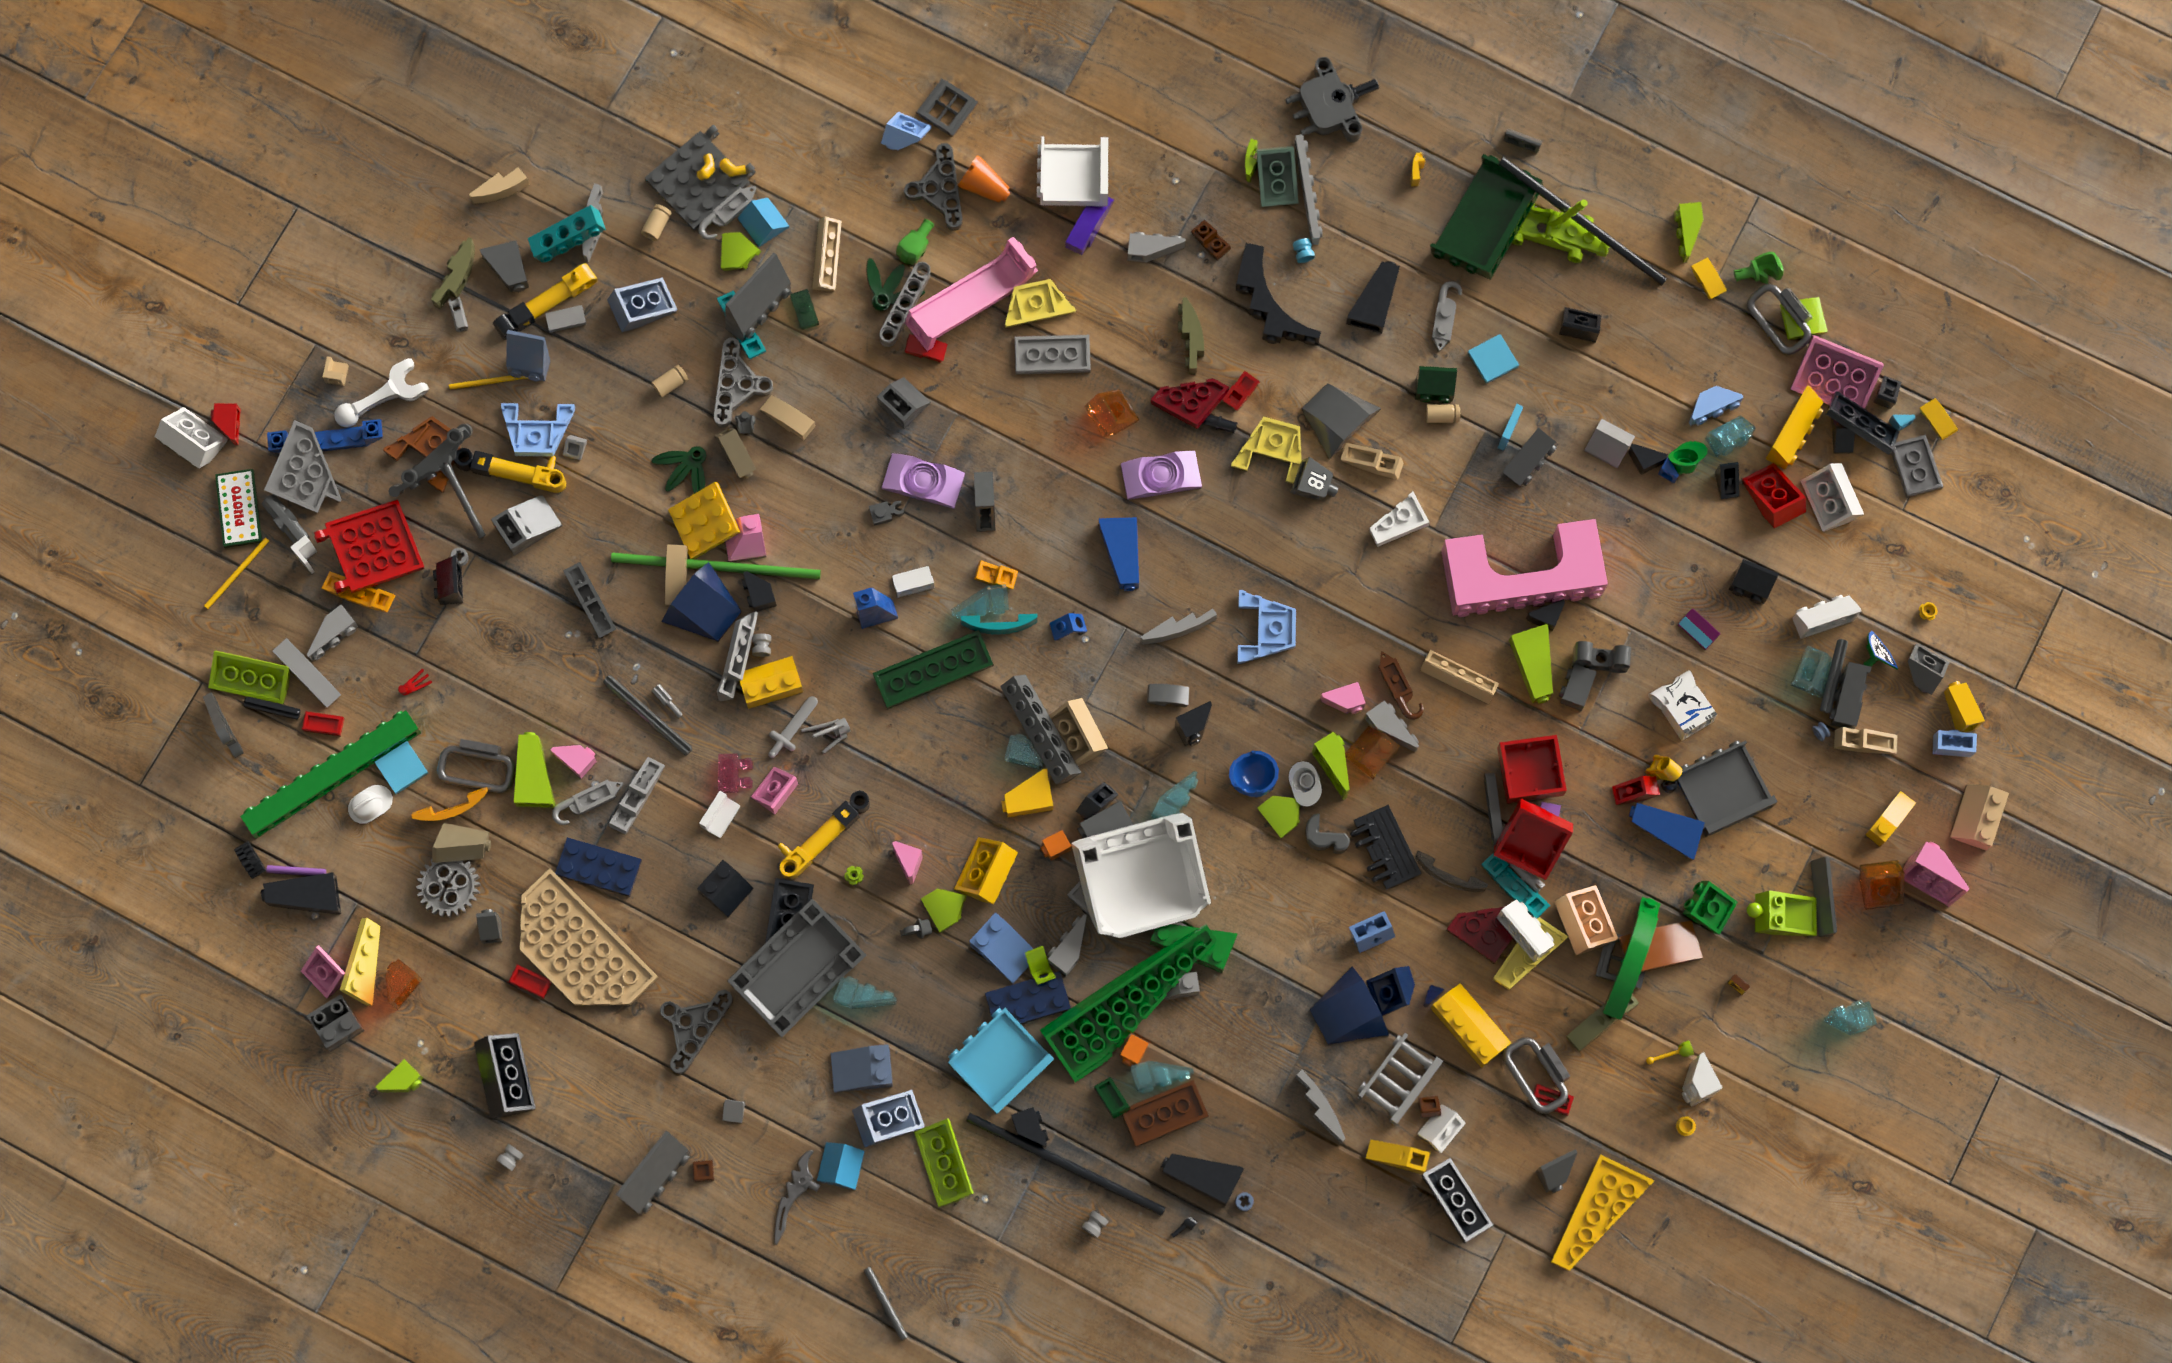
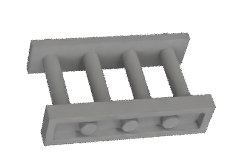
(1418, 1080)

